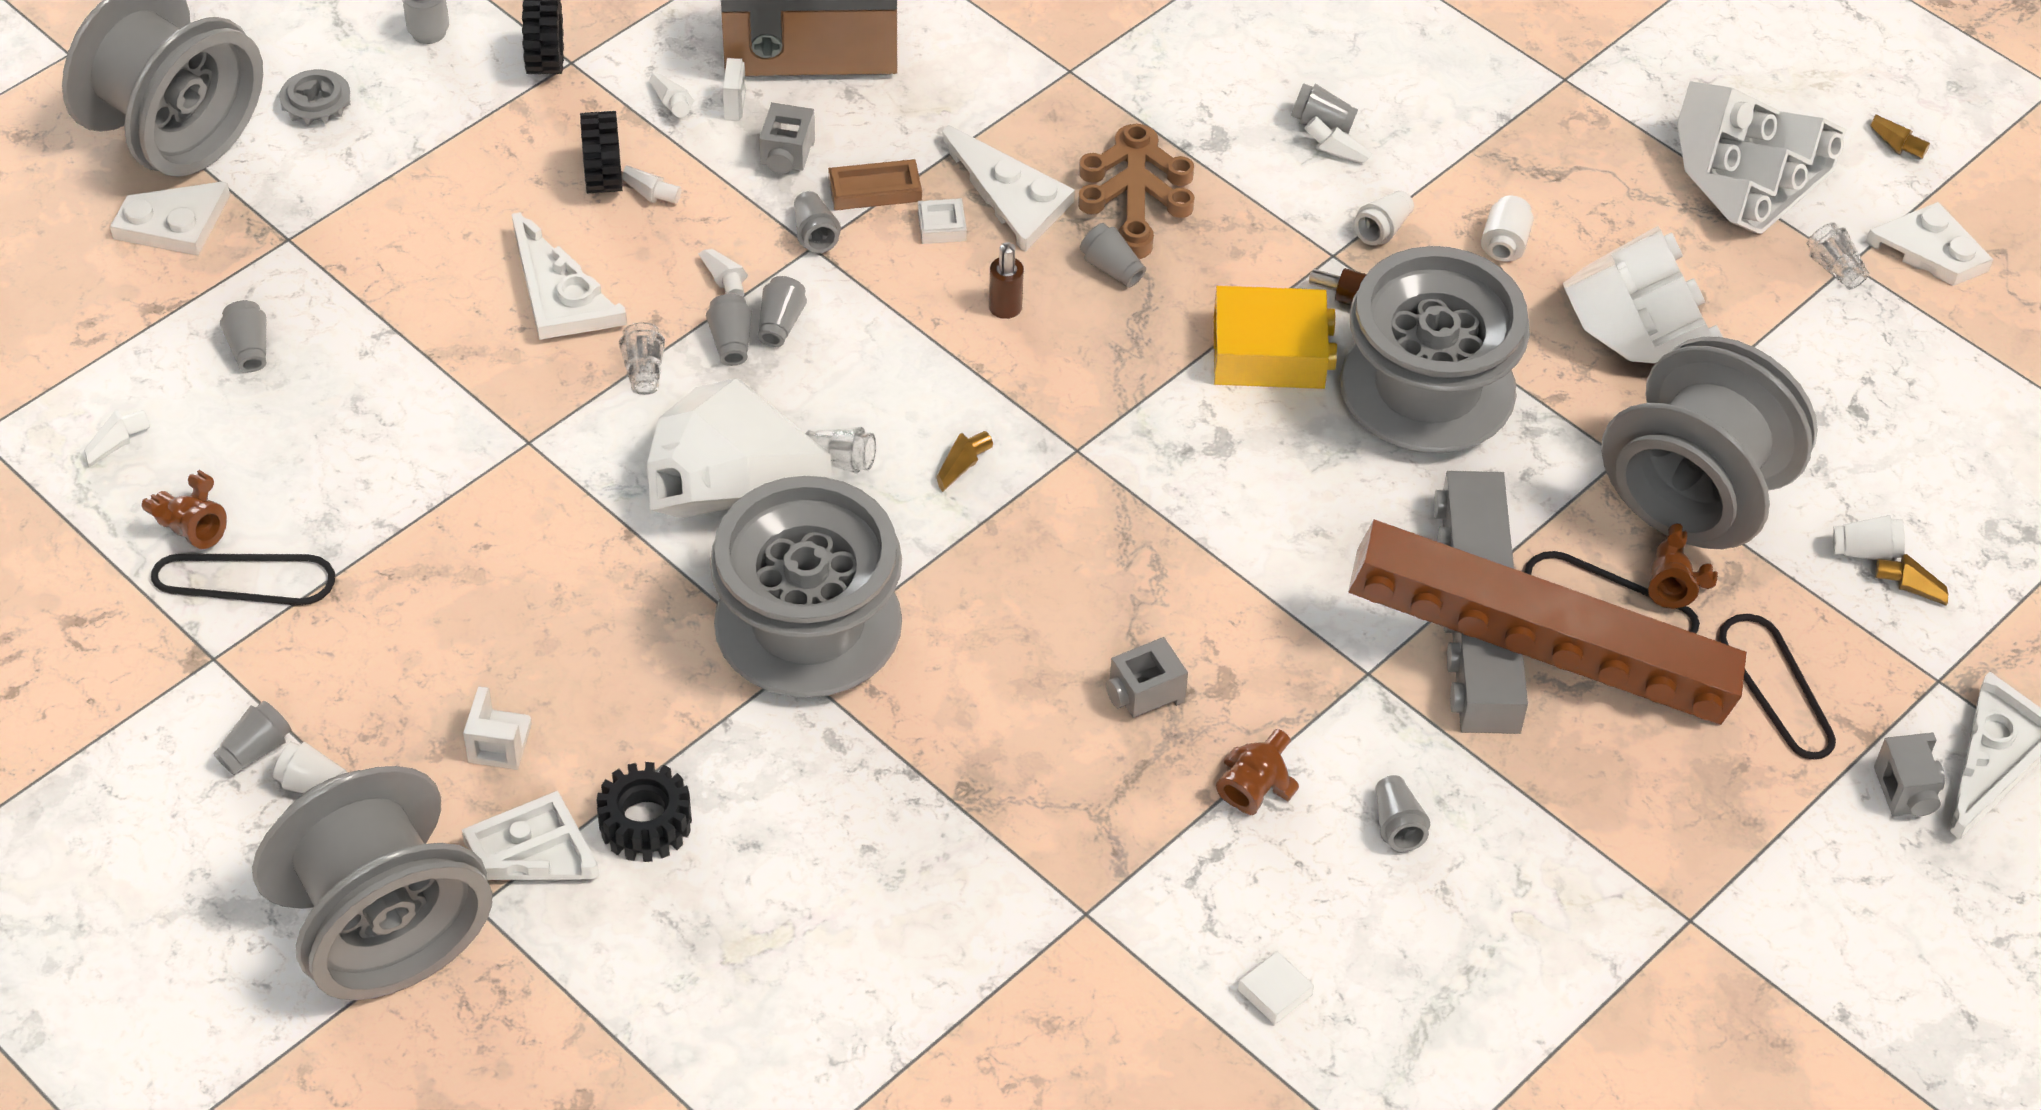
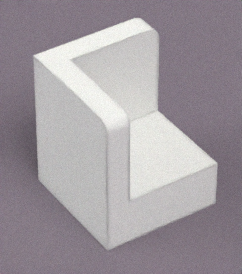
(495, 735)

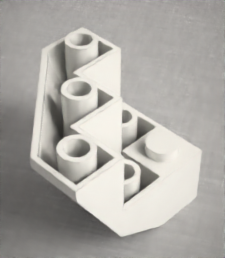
(1752, 155)
(1639, 299)
(723, 446)

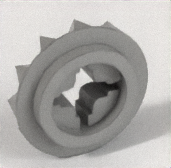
(305, 86)

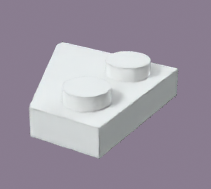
(171, 217)
(1934, 243)
(532, 843)

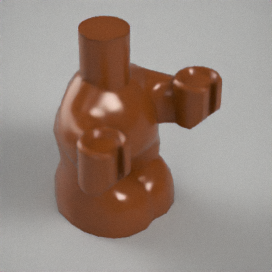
(190, 516)
(1673, 578)
(1253, 773)

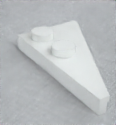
(1016, 191)
(559, 292)
(1999, 752)

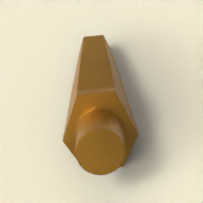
(1899, 137)
(962, 457)
(1912, 578)

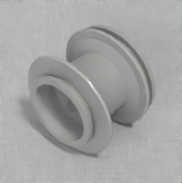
(167, 80)
(1435, 349)
(1711, 441)
(777, 566)
(378, 893)

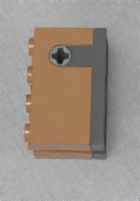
(811, 36)

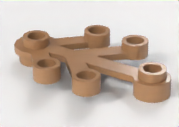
(1136, 146)

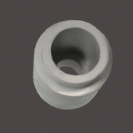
(426, 19)

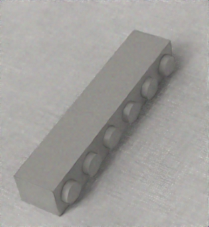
(1489, 678)

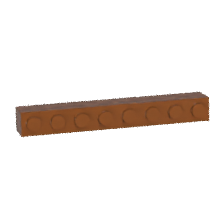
(1548, 622)

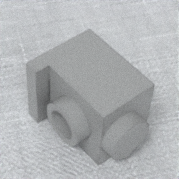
(785, 148)
(1147, 678)
(1910, 774)

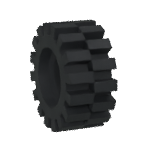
(543, 36)
(601, 152)
(646, 835)

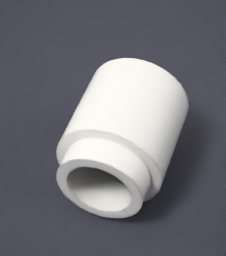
(1507, 229)

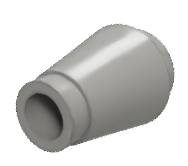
(1326, 106)
(815, 223)
(1111, 254)
(780, 308)
(730, 327)
(246, 334)
(252, 737)
(1400, 815)

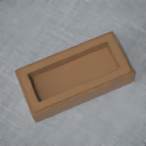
(875, 184)

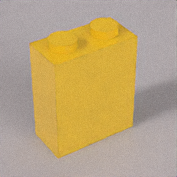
(1272, 337)

